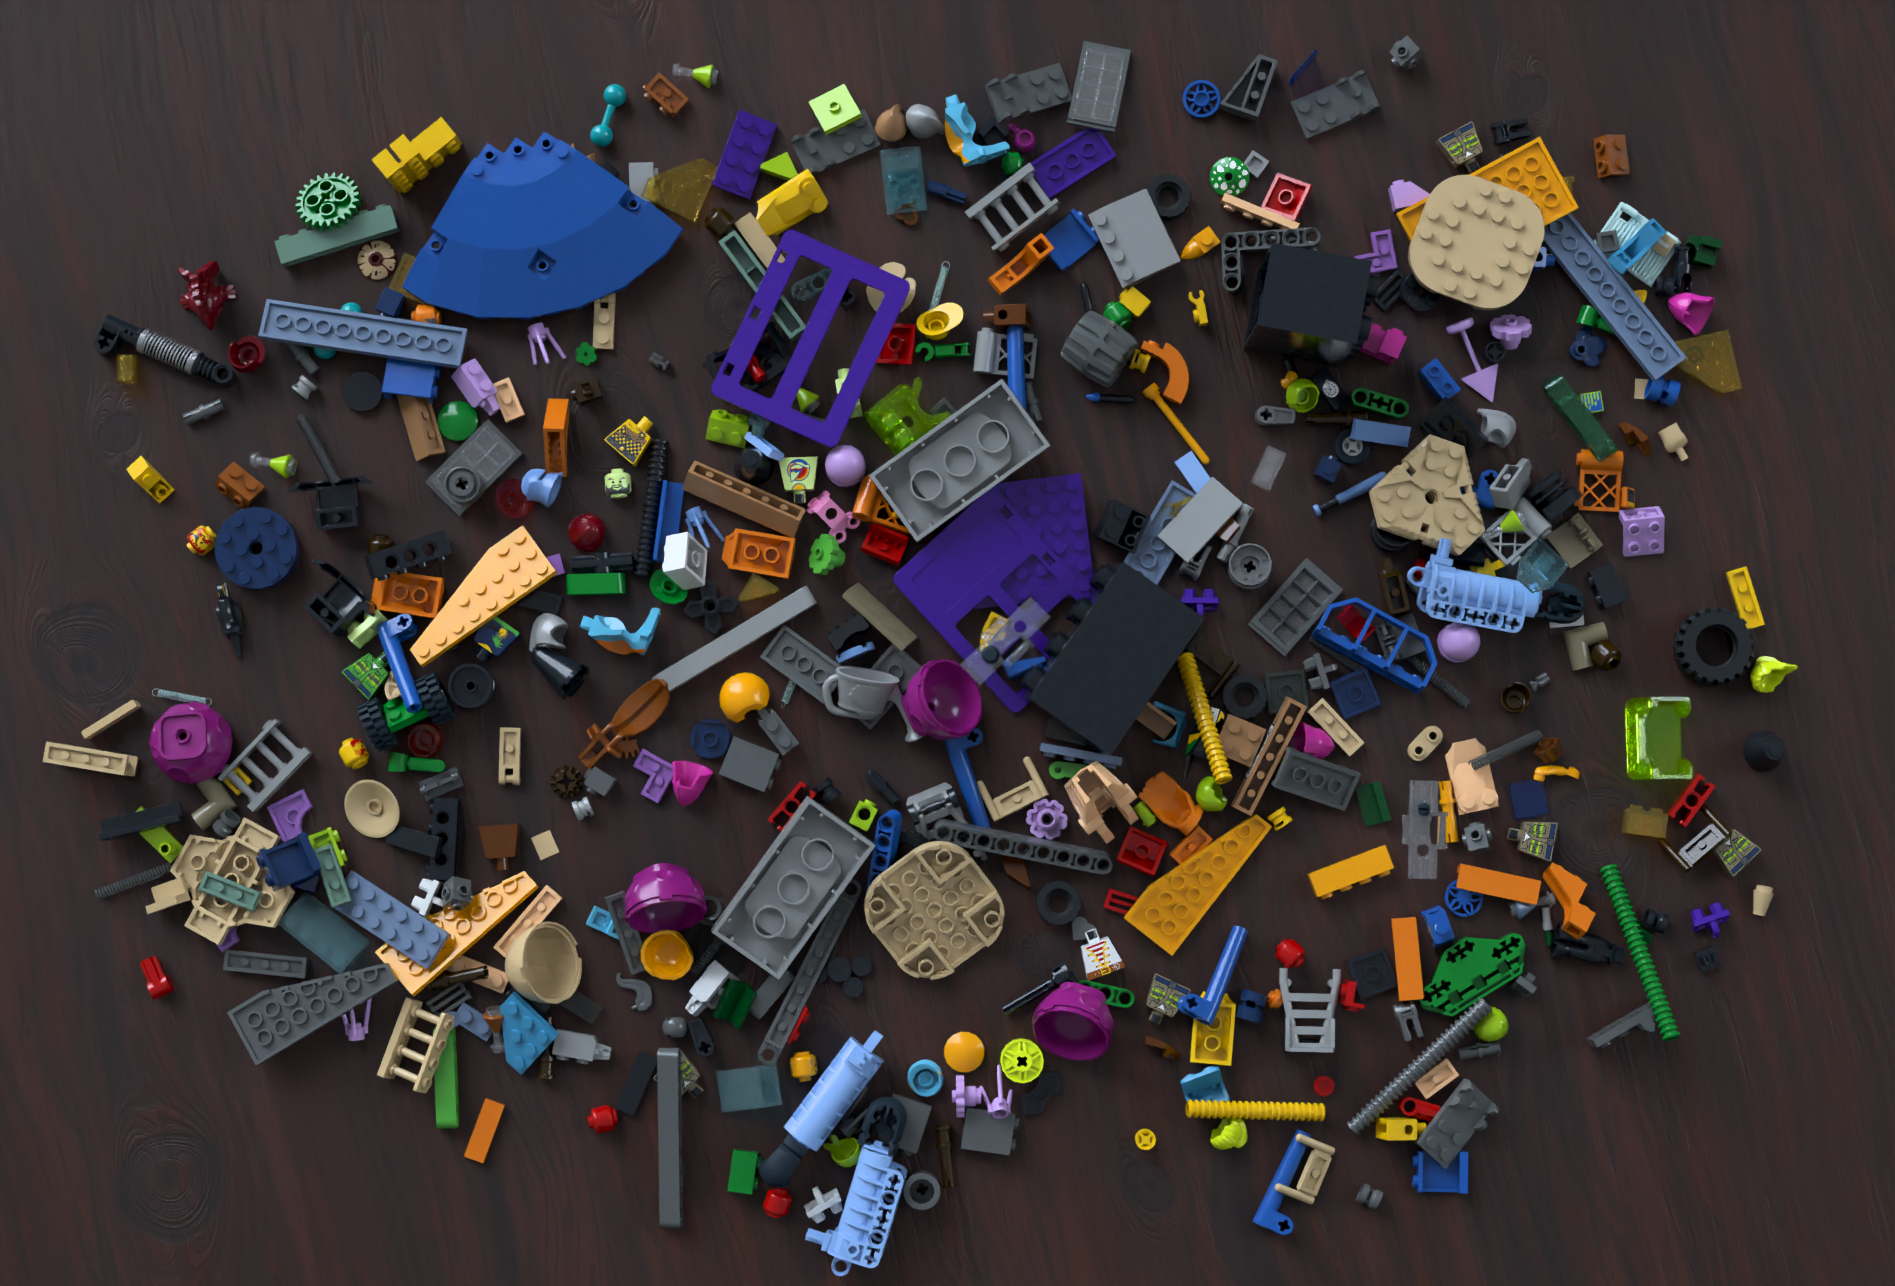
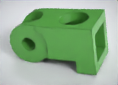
(1064, 769)

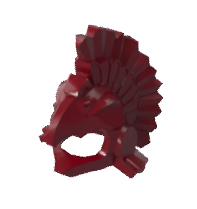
(204, 295)

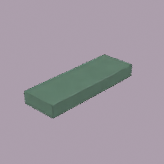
(332, 876)
(230, 891)

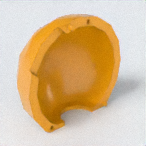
(742, 694)
(666, 955)

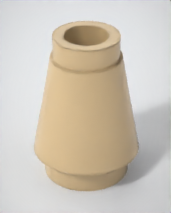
(1761, 899)

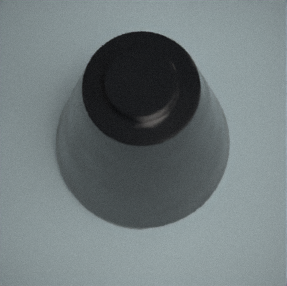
(753, 466)
(560, 671)
(1764, 751)

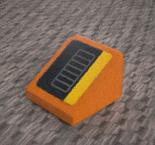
(1627, 498)

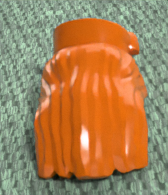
(1171, 803)

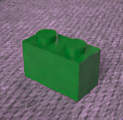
(743, 1171)

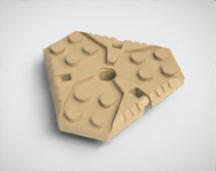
(1438, 472)

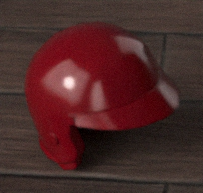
(246, 354)

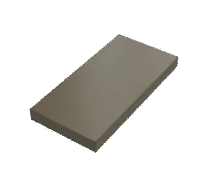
(879, 616)

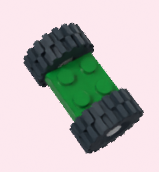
(383, 720)

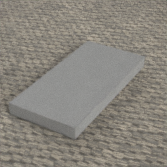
(1200, 520)

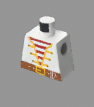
(1099, 956)

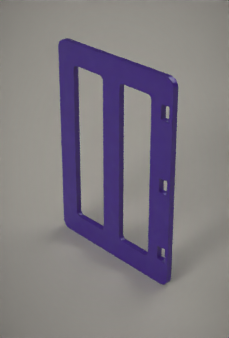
(779, 407)

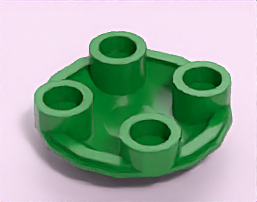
(457, 420)

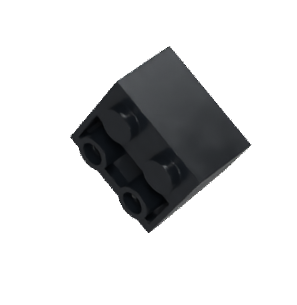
(1121, 526)

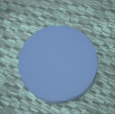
(855, 652)

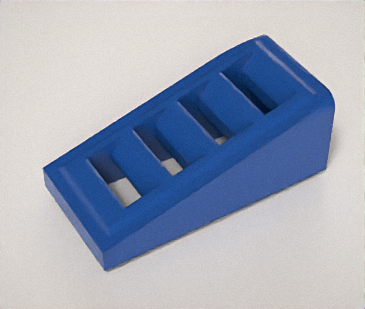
(1020, 667)

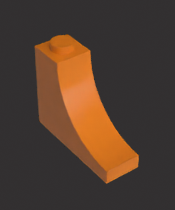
(555, 435)

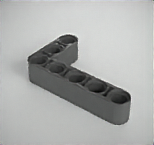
(1261, 246)

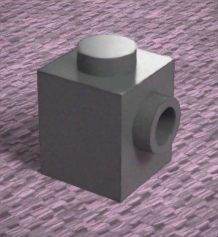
(598, 781)

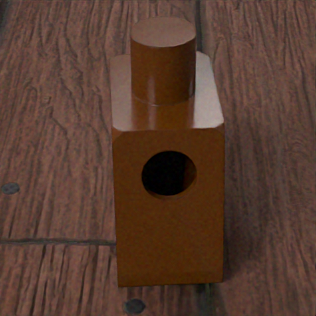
(1016, 314)
(500, 843)

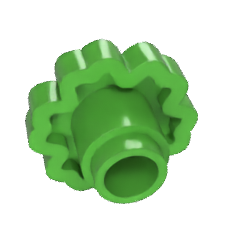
(825, 555)

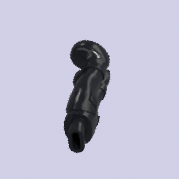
(1597, 951)

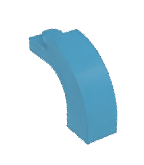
(1637, 246)

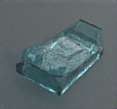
(1540, 567)

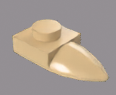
(391, 688)

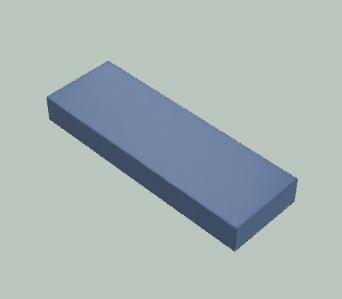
(1380, 432)

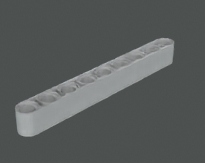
(737, 638)

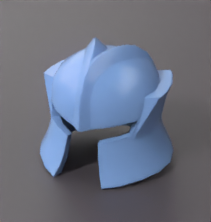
(541, 487)

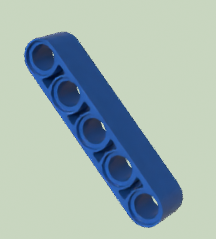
(882, 848)

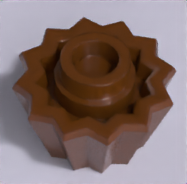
(1549, 749)

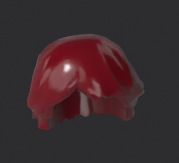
(586, 532)

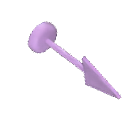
(1483, 380)

